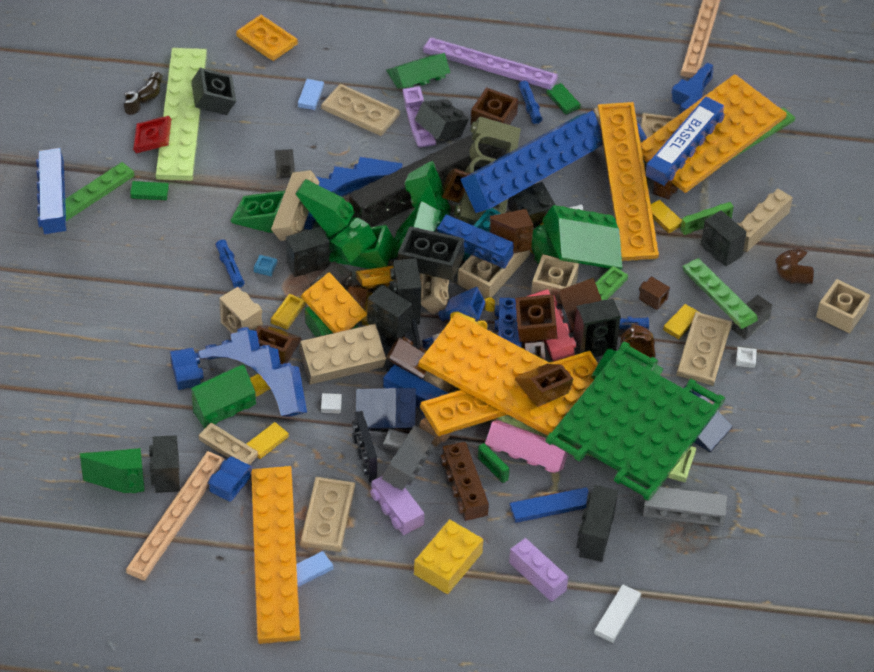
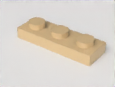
(227, 444)

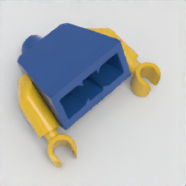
(468, 305)

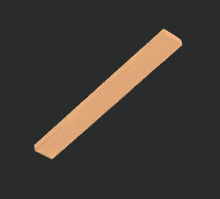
(700, 37)
(174, 517)

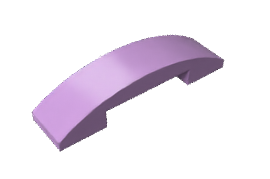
(413, 99)

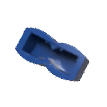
(186, 368)
(230, 478)

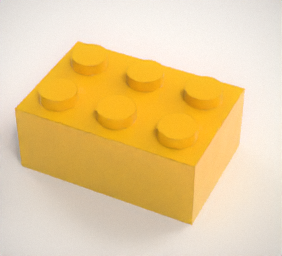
(448, 556)

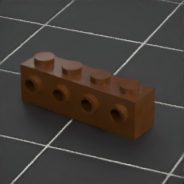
(465, 481)

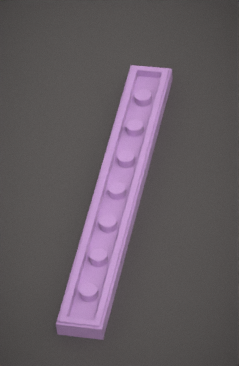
(491, 63)

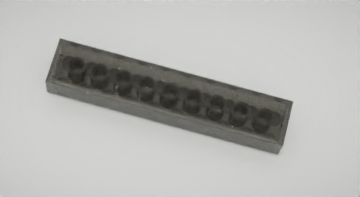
(389, 196)

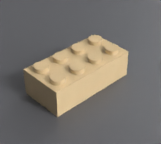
(486, 275)
(342, 354)

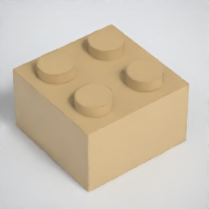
(554, 275)
(843, 306)
(239, 311)

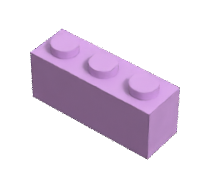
(398, 505)
(538, 569)

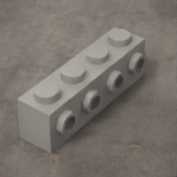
(687, 506)

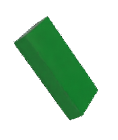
(563, 98)
(149, 190)
(493, 463)

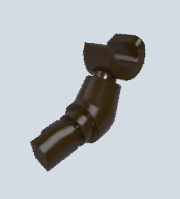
(146, 93)

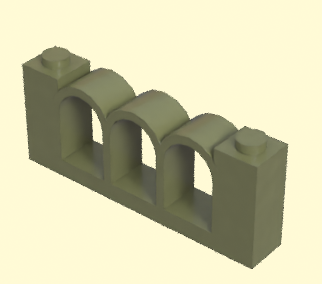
(493, 134)

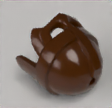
(789, 269)
(640, 339)

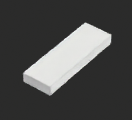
(617, 613)

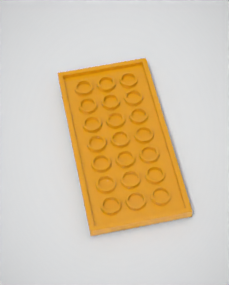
(745, 120)
(487, 370)

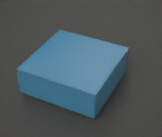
(265, 265)

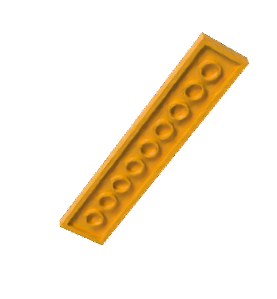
(628, 181)
(463, 410)
(275, 555)

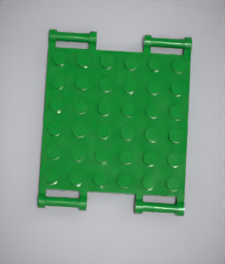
(635, 421)

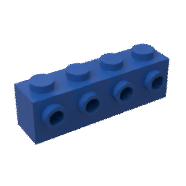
(478, 241)
(507, 320)

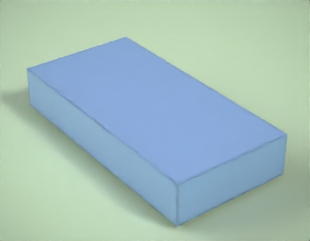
(310, 94)
(313, 568)

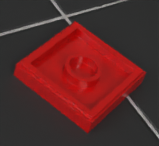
(152, 134)

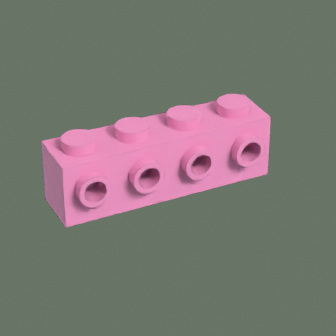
(525, 445)

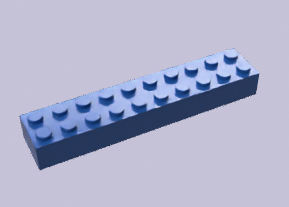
(533, 161)

